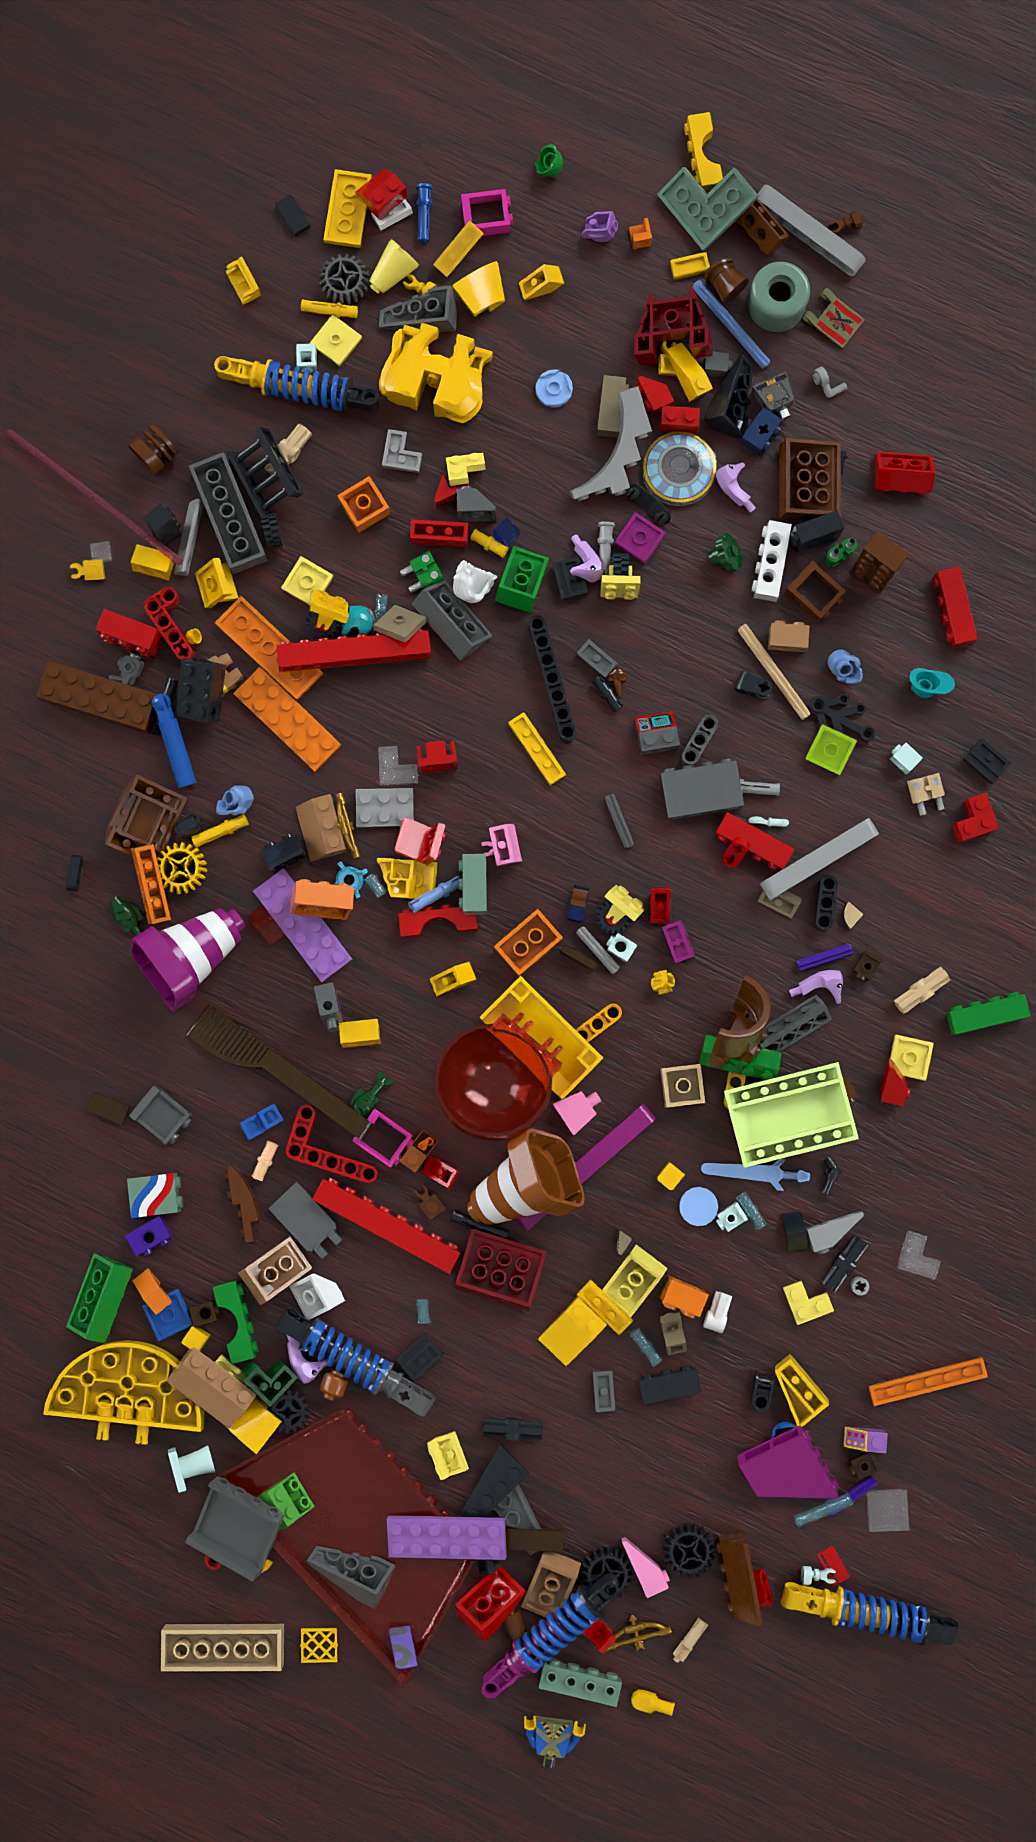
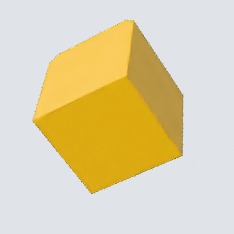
(670, 1176)
(196, 1338)

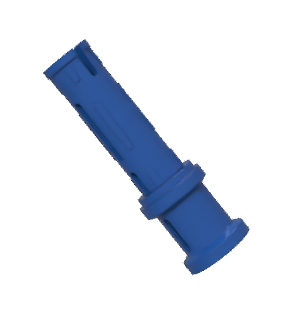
(424, 204)

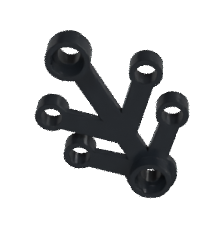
(838, 717)

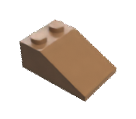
(275, 1270)
(550, 1583)

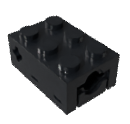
(200, 690)

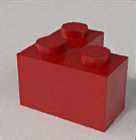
(980, 821)

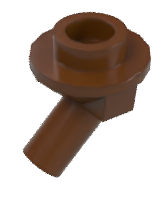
(618, 677)

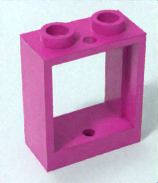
(488, 196)
(405, 1144)

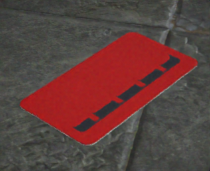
(830, 1559)

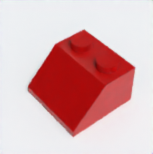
(382, 193)

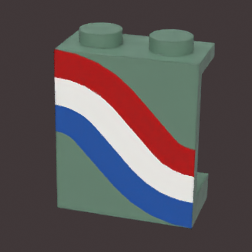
(154, 1195)

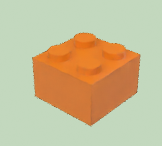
(364, 504)

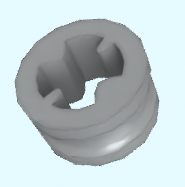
(861, 1280)

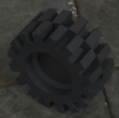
(272, 531)

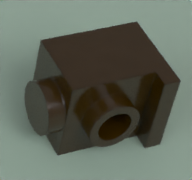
(872, 960)
(858, 1460)

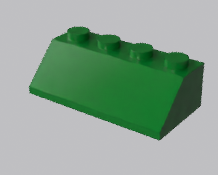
(99, 1298)

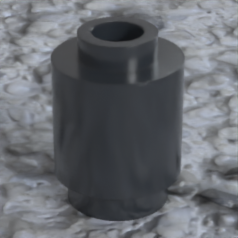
(188, 826)

